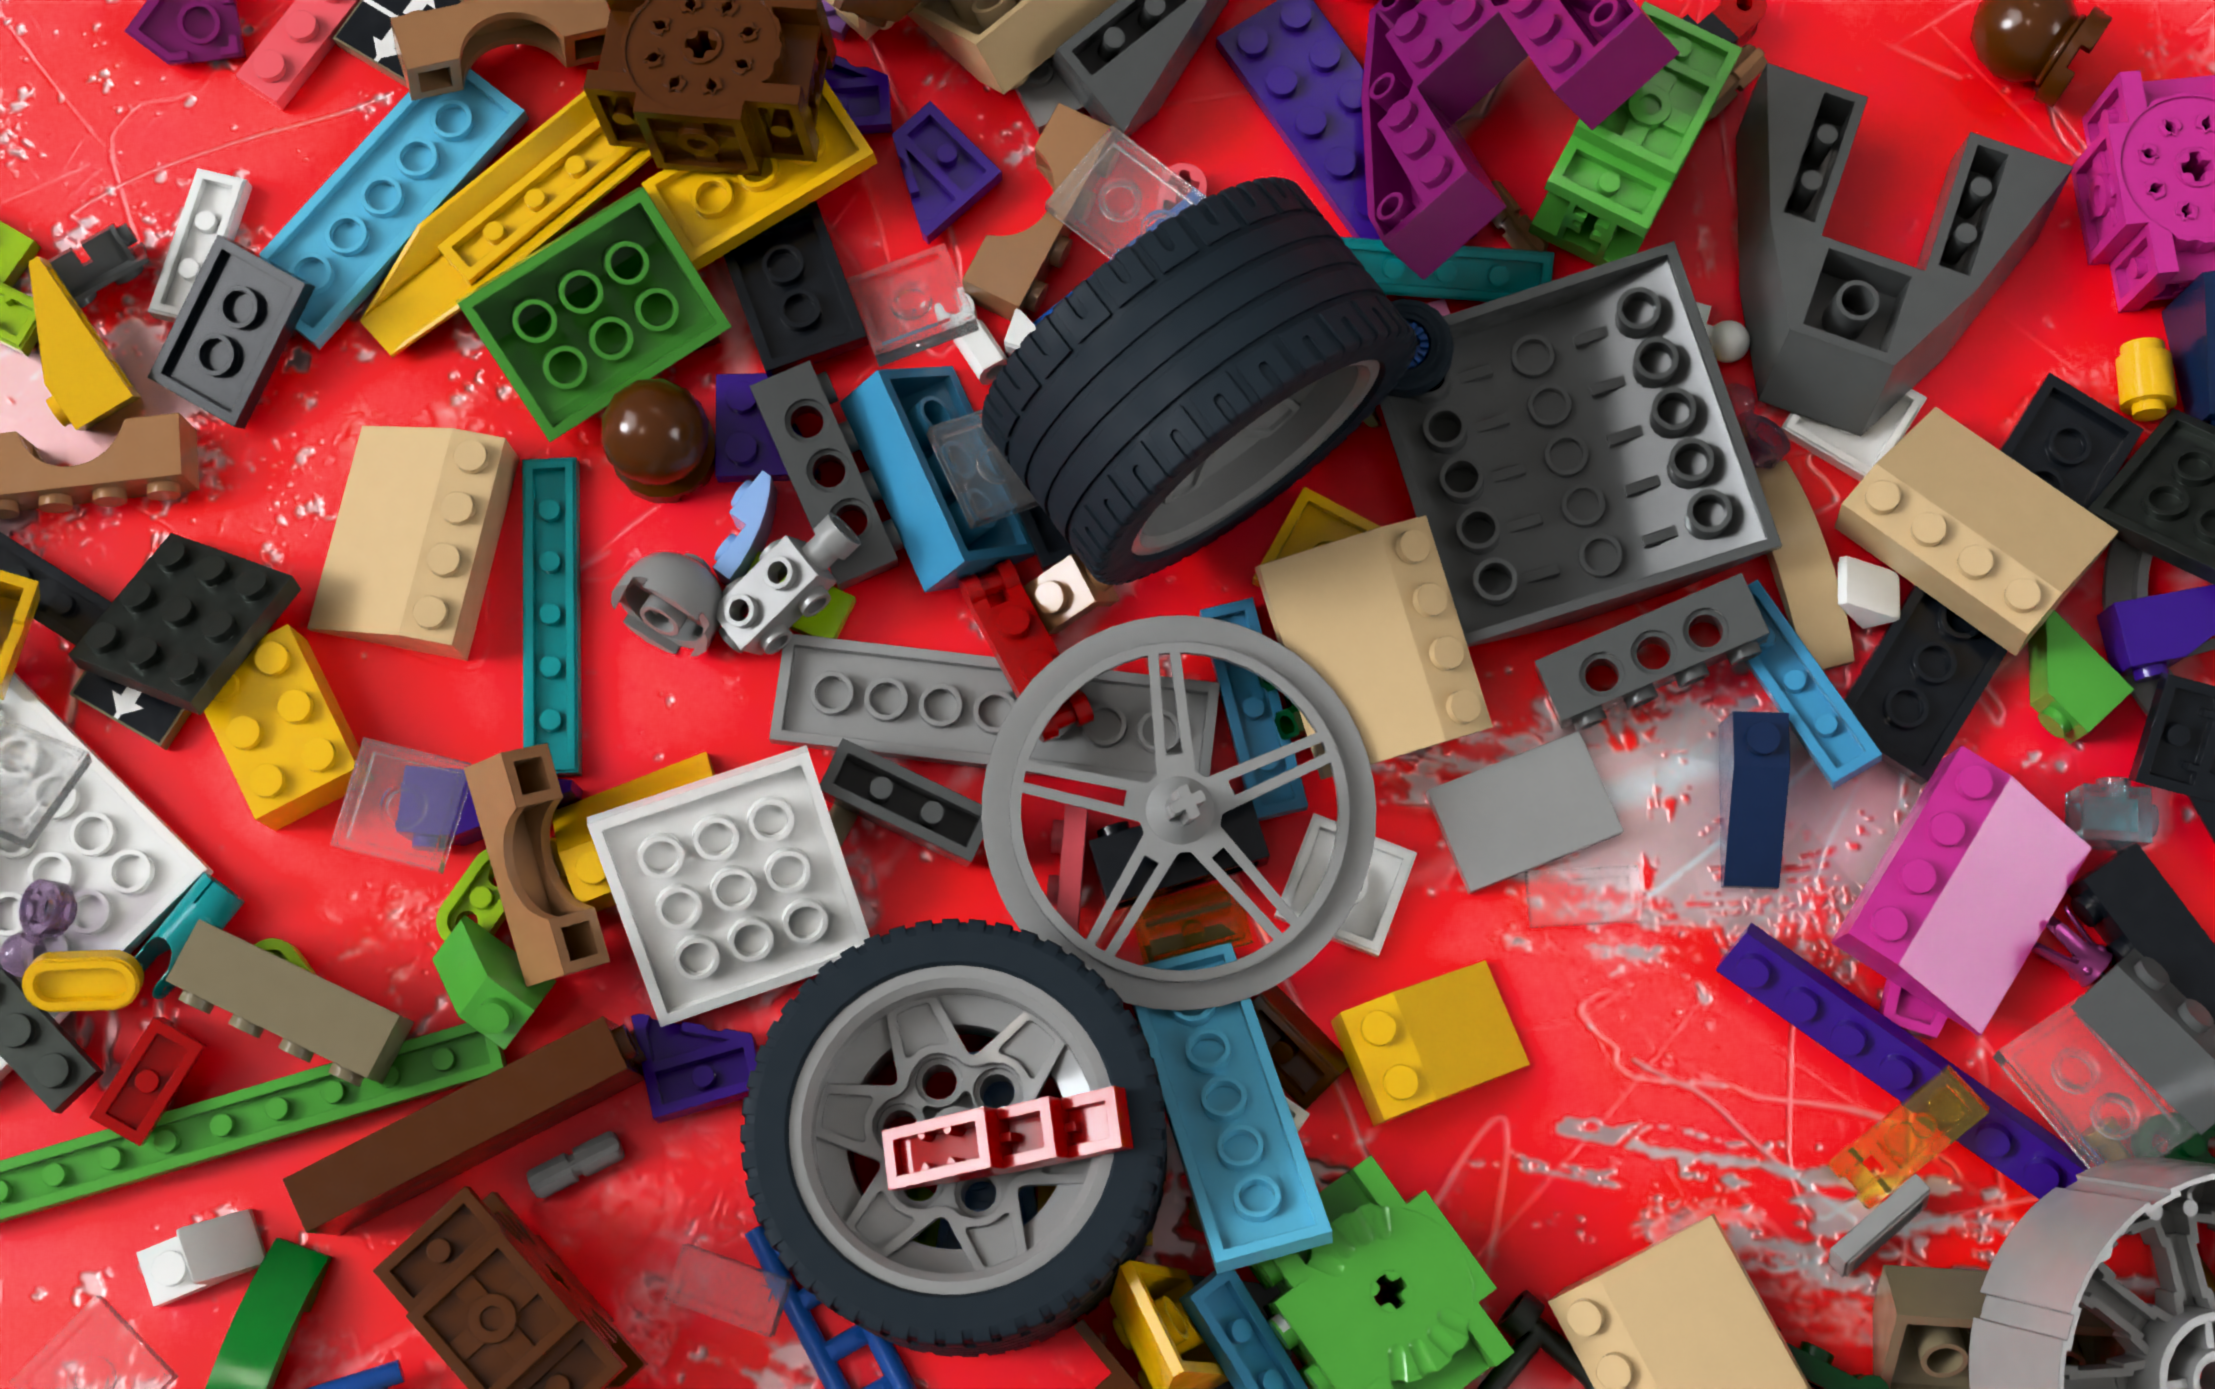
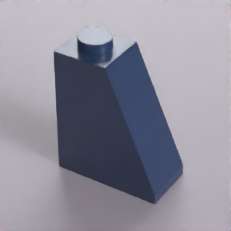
(2191, 340)

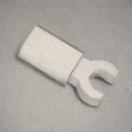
(981, 351)

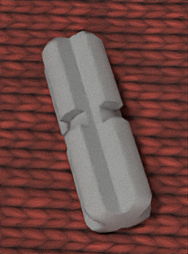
(565, 1169)

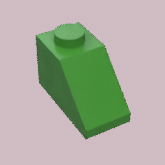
(2070, 681)
(487, 982)

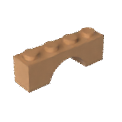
(444, 42)
(1013, 268)
(148, 458)
(515, 808)

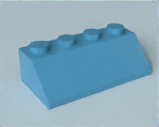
(891, 426)

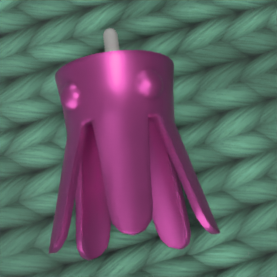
(2087, 957)

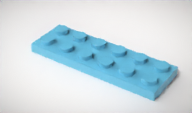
(386, 187)
(1233, 1127)

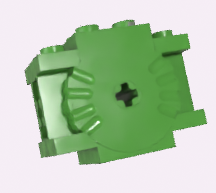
(1623, 170)
(1431, 1319)

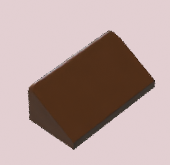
(1299, 1049)

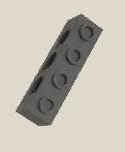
(780, 404)
(1724, 605)

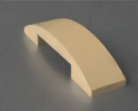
(1805, 570)

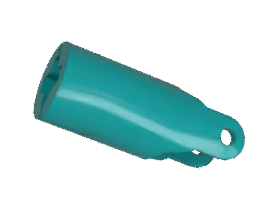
(205, 901)

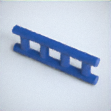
(827, 1353)

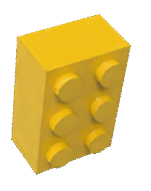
(283, 731)

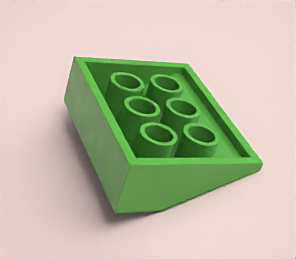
(594, 313)

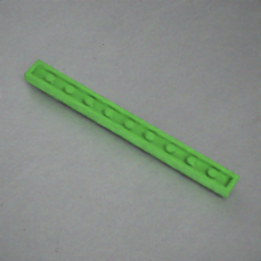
(240, 1122)

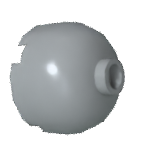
(670, 601)

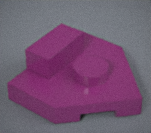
(189, 30)

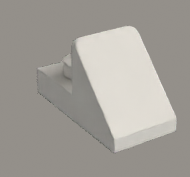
(201, 1256)

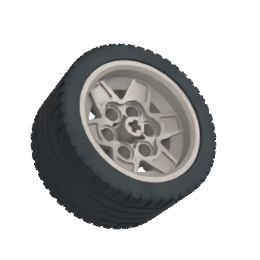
(1196, 378)
(817, 1105)

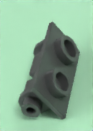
(110, 262)

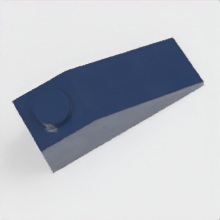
(1753, 797)

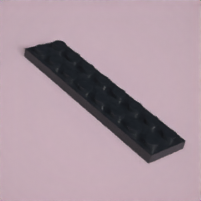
(1933, 661)

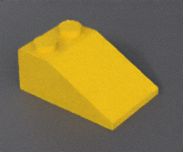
(1428, 1042)
(1160, 1329)

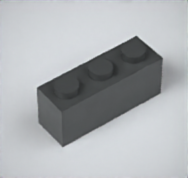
(903, 802)
(2157, 1034)

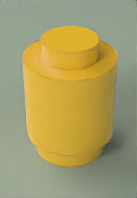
(2145, 379)

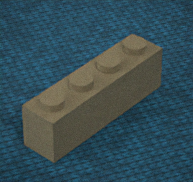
(289, 1002)

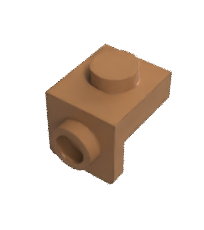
(1067, 594)

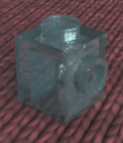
(2112, 814)

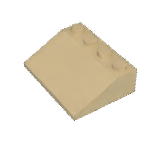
(1004, 38)
(1973, 529)
(415, 538)
(1381, 635)
(1676, 1320)

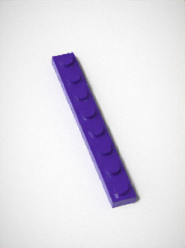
(1892, 1057)

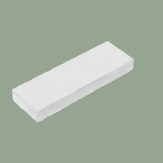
(211, 209)

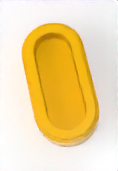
(82, 980)

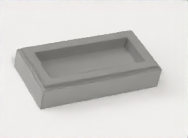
(1879, 1226)

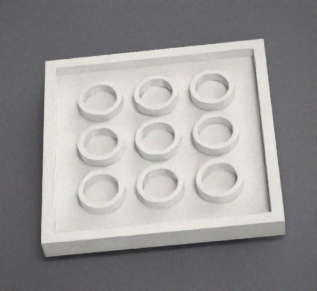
(729, 884)

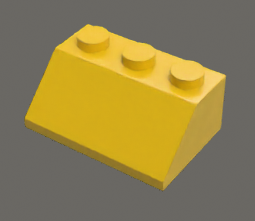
(575, 841)

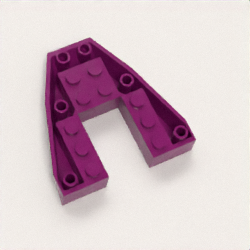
(1443, 56)

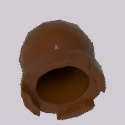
(2035, 41)
(658, 440)

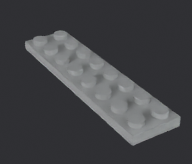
(954, 704)

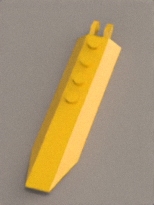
(498, 222)

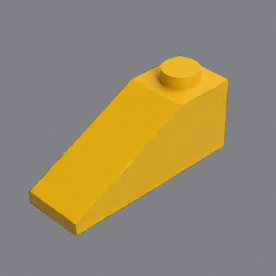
(74, 359)

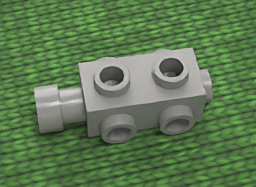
(777, 605)

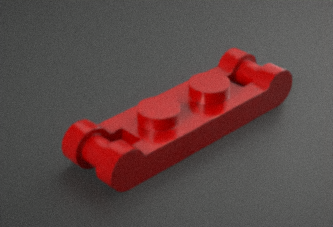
(1019, 639)

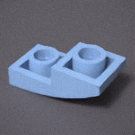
(754, 515)

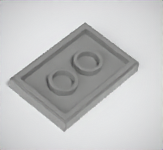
(1524, 812)

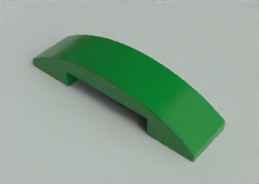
(269, 1317)

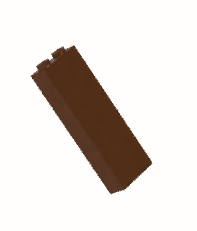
(466, 1128)

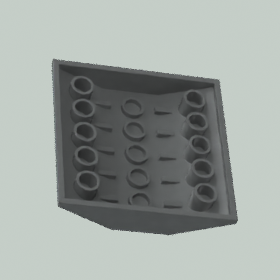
(1580, 451)

